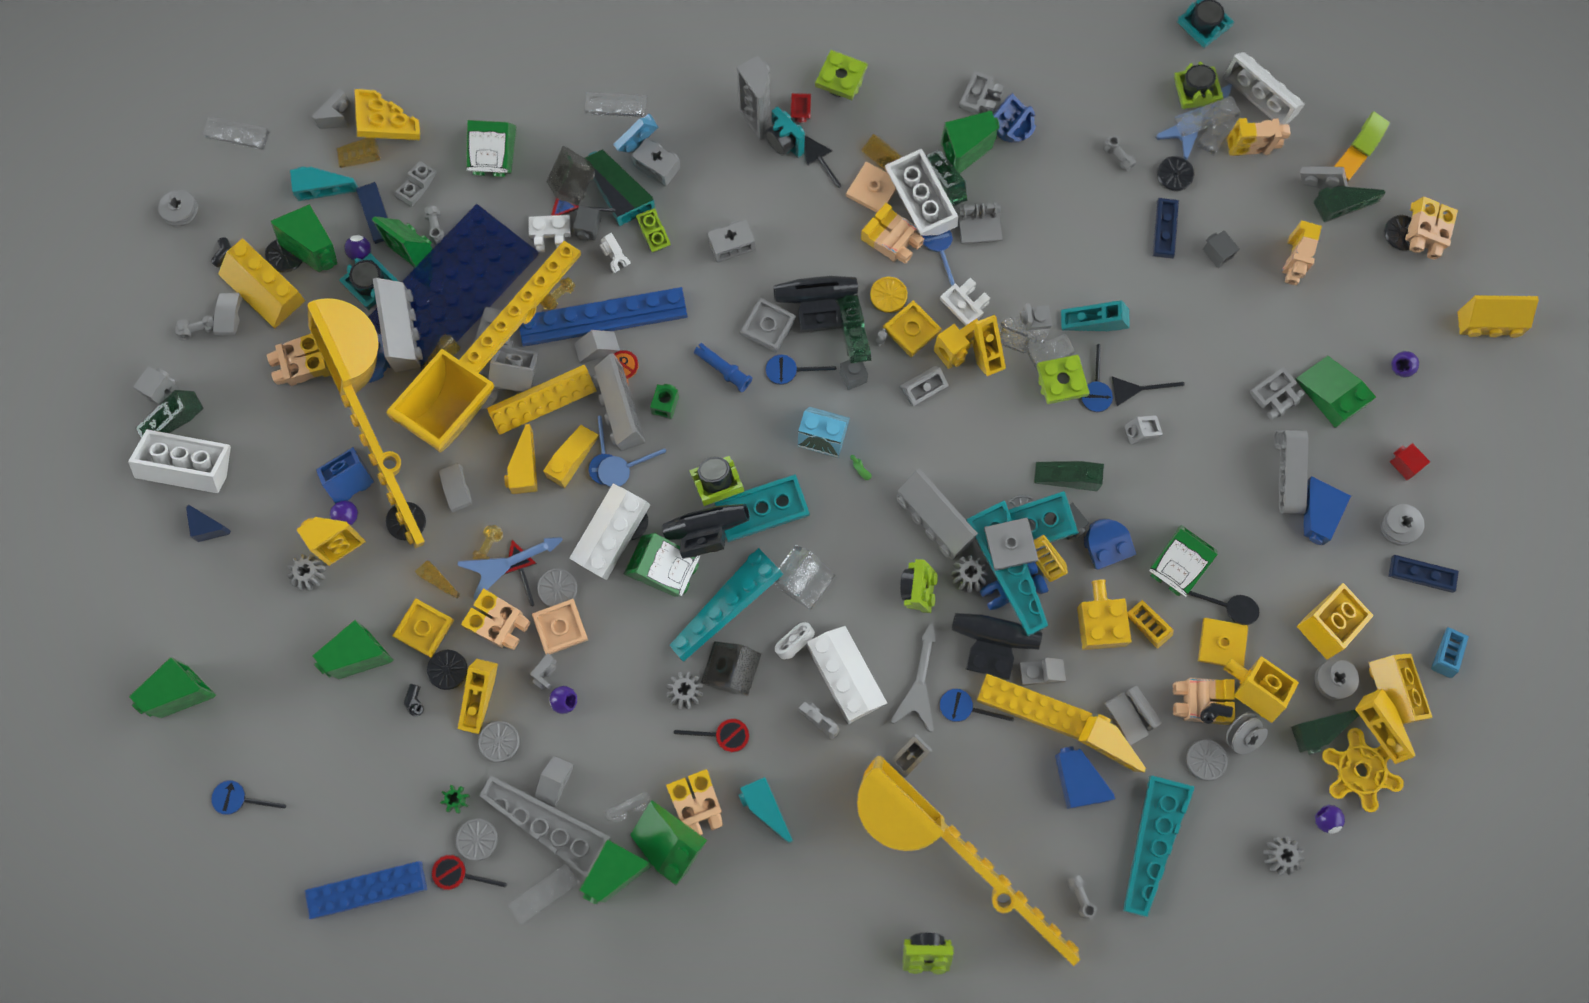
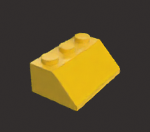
(1497, 315)
(329, 538)
(1402, 684)

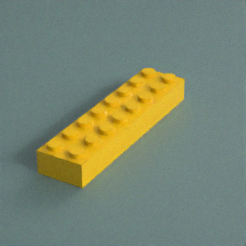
(541, 399)
(1032, 706)

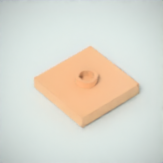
(871, 187)
(559, 627)

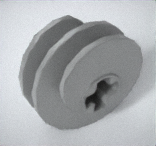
(178, 207)
(1394, 530)
(1347, 677)
(1246, 734)

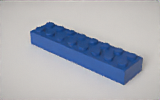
(365, 890)

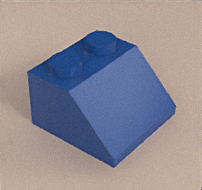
(344, 476)

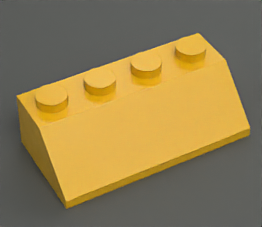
(259, 283)

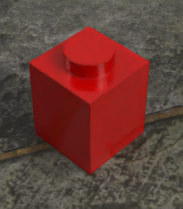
(1409, 461)

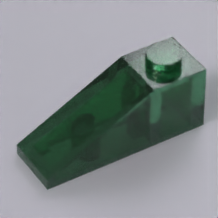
(949, 177)
(1344, 200)
(172, 413)
(1070, 474)
(1321, 732)

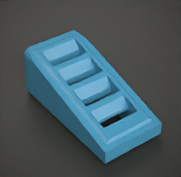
(1444, 664)

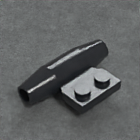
(817, 300)
(704, 529)
(994, 644)

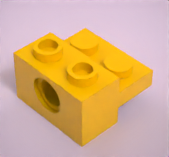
(953, 344)

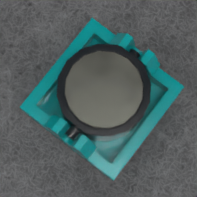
(1205, 21)
(785, 134)
(360, 279)

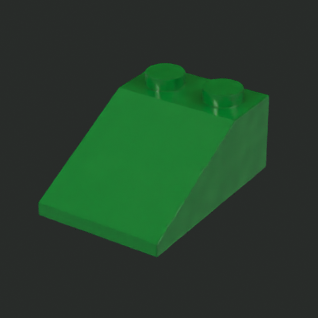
(403, 239)
(1335, 390)
(667, 842)

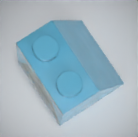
(822, 431)

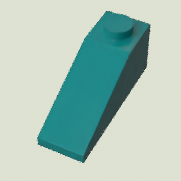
(317, 183)
(1096, 317)
(764, 806)

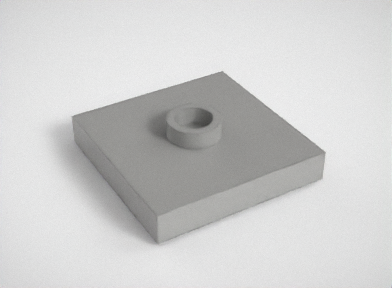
(768, 325)
(1011, 544)

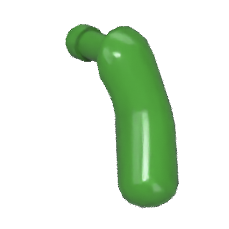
(857, 463)

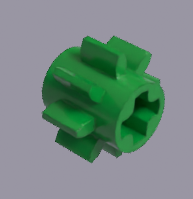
(448, 801)

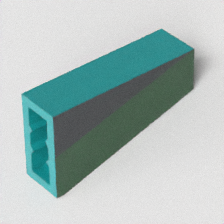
(619, 188)

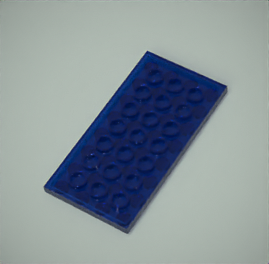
(463, 277)

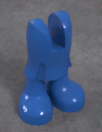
(1039, 582)

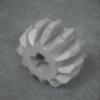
(306, 564)
(961, 576)
(677, 687)
(1280, 847)

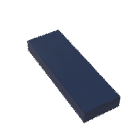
(372, 206)
(1165, 228)
(1423, 573)

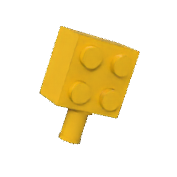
(1103, 621)
(1263, 687)

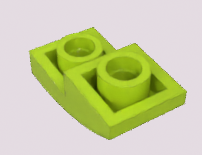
(1371, 133)
(653, 230)

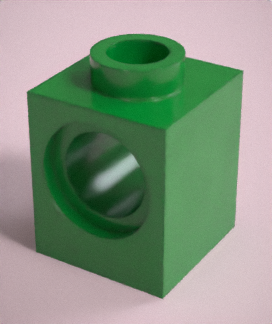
(664, 409)

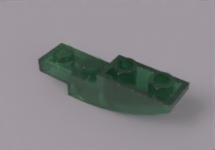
(854, 329)

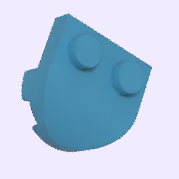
(636, 134)

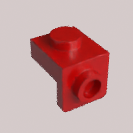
(800, 107)

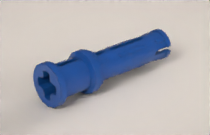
(730, 372)

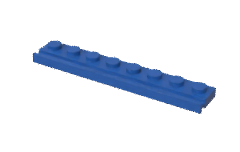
(604, 316)

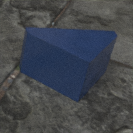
(204, 527)

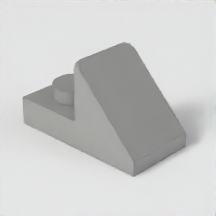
(329, 113)
(1042, 672)

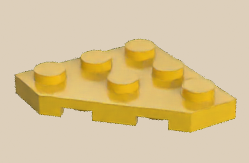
(382, 119)

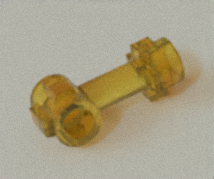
(550, 302)
(492, 534)

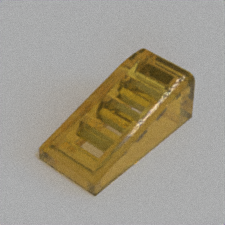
(366, 157)
(446, 343)
(432, 575)

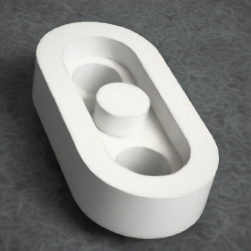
(794, 640)

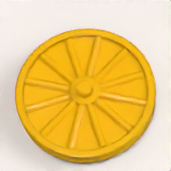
(888, 294)

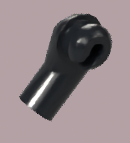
(219, 256)
(411, 702)
(1214, 710)

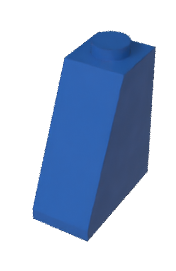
(1323, 510)
(1080, 779)

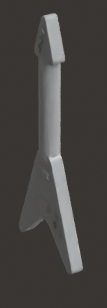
(917, 697)

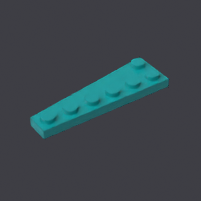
(1014, 580)
(738, 592)
(1159, 824)

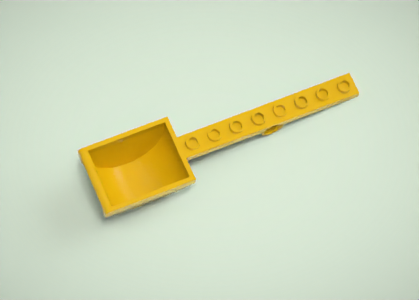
(350, 352)
(452, 390)
(907, 822)

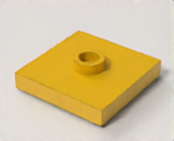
(912, 328)
(423, 628)
(1222, 642)

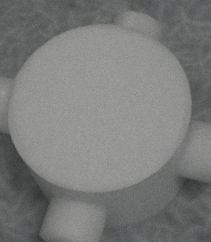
(881, 337)

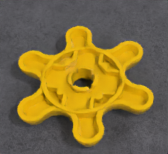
(1348, 778)

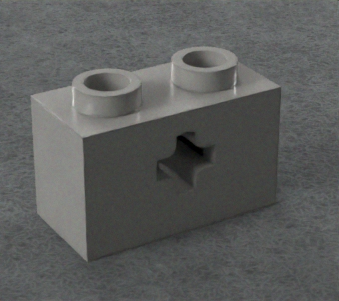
(656, 161)
(741, 241)
(155, 385)

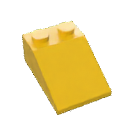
(1335, 621)

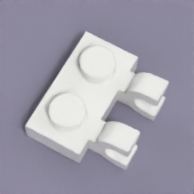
(549, 227)
(611, 247)
(961, 305)

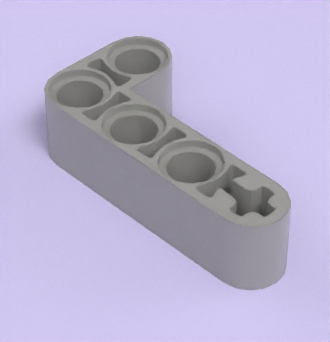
(1293, 470)

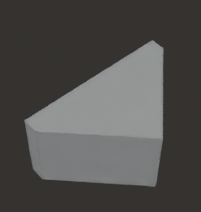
(596, 345)
(910, 755)
(553, 780)

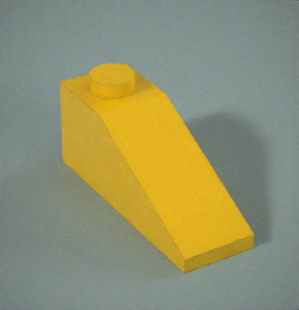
(988, 346)
(570, 456)
(522, 466)
(477, 695)
(1386, 725)
(1109, 741)

